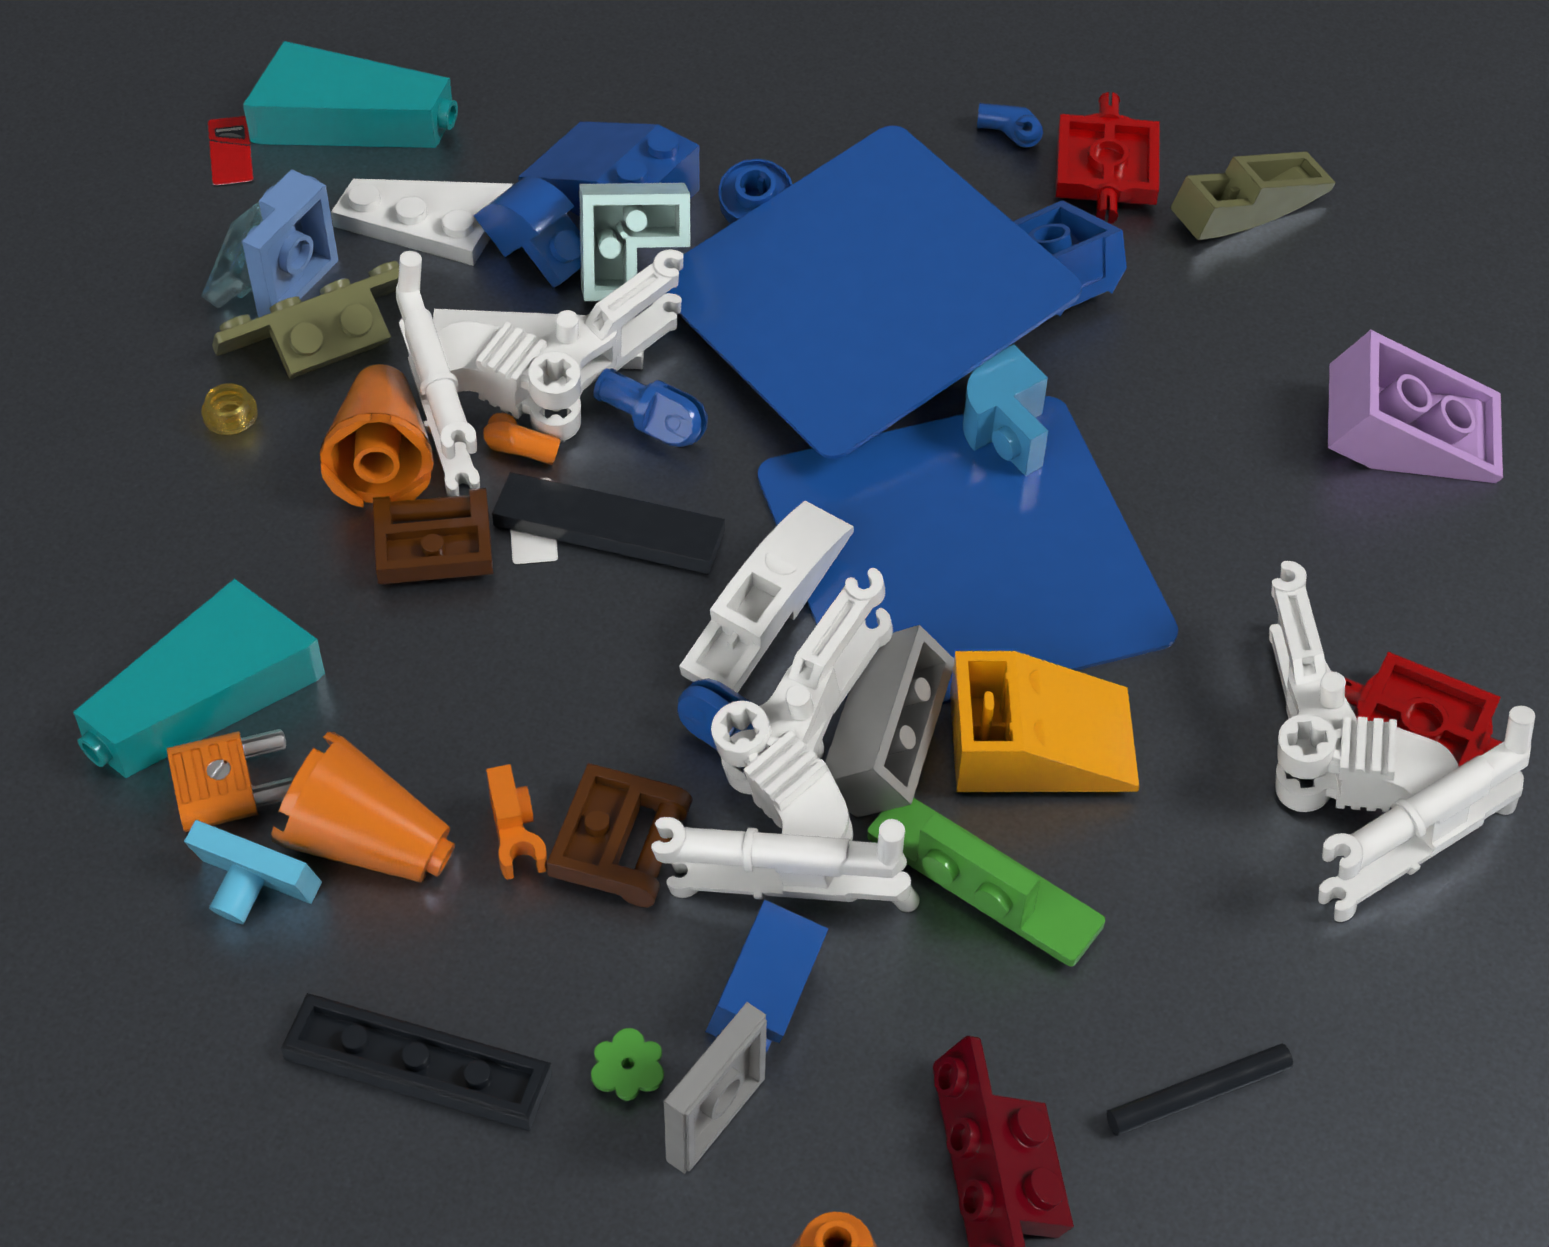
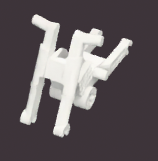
(525, 371)
(1376, 765)
(794, 784)

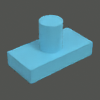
(248, 869)

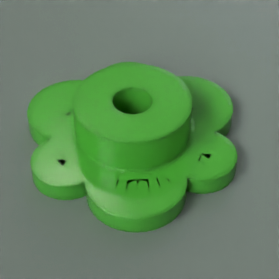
(627, 1050)

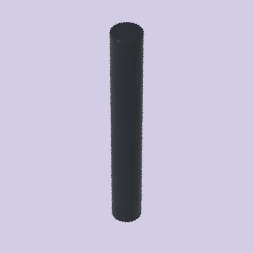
(1199, 1089)

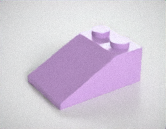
(1412, 414)

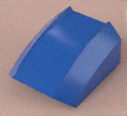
(1082, 243)

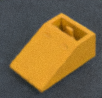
(1038, 727)

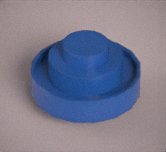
(749, 186)

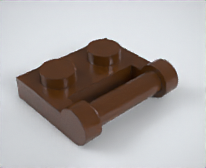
(432, 538)
(599, 829)

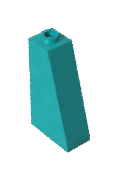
(346, 101)
(198, 680)

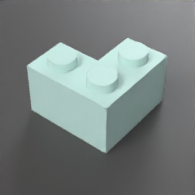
(620, 220)

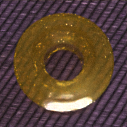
(229, 409)

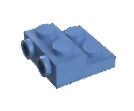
(292, 242)

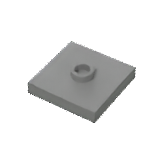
(715, 1088)

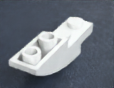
(765, 594)

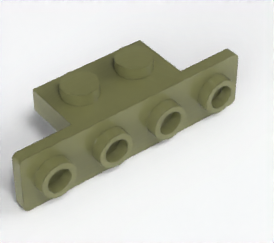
(321, 328)

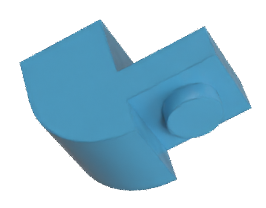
(1003, 409)

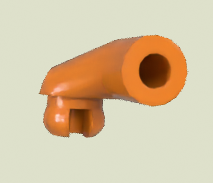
(508, 437)

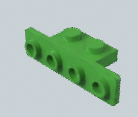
(994, 883)

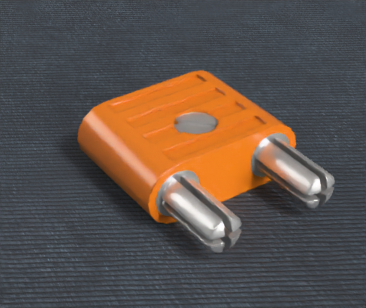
(215, 780)

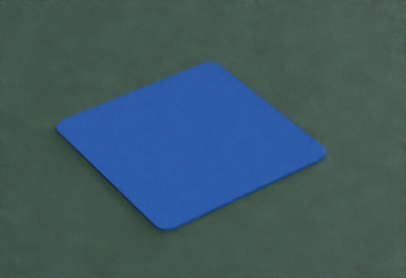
(868, 290)
(981, 546)

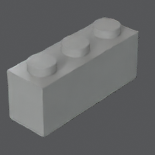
(890, 723)

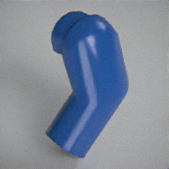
(1014, 121)

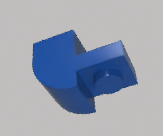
(536, 218)

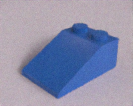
(617, 155)

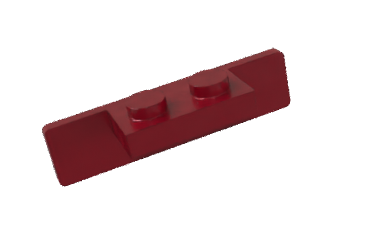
(999, 1155)

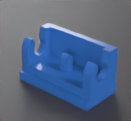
(770, 970)

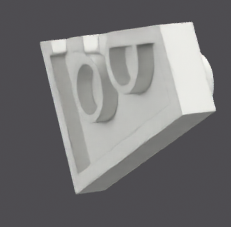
(419, 214)

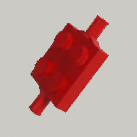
(1108, 158)
(1428, 706)

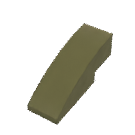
(1249, 193)

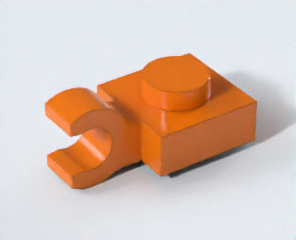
(511, 810)

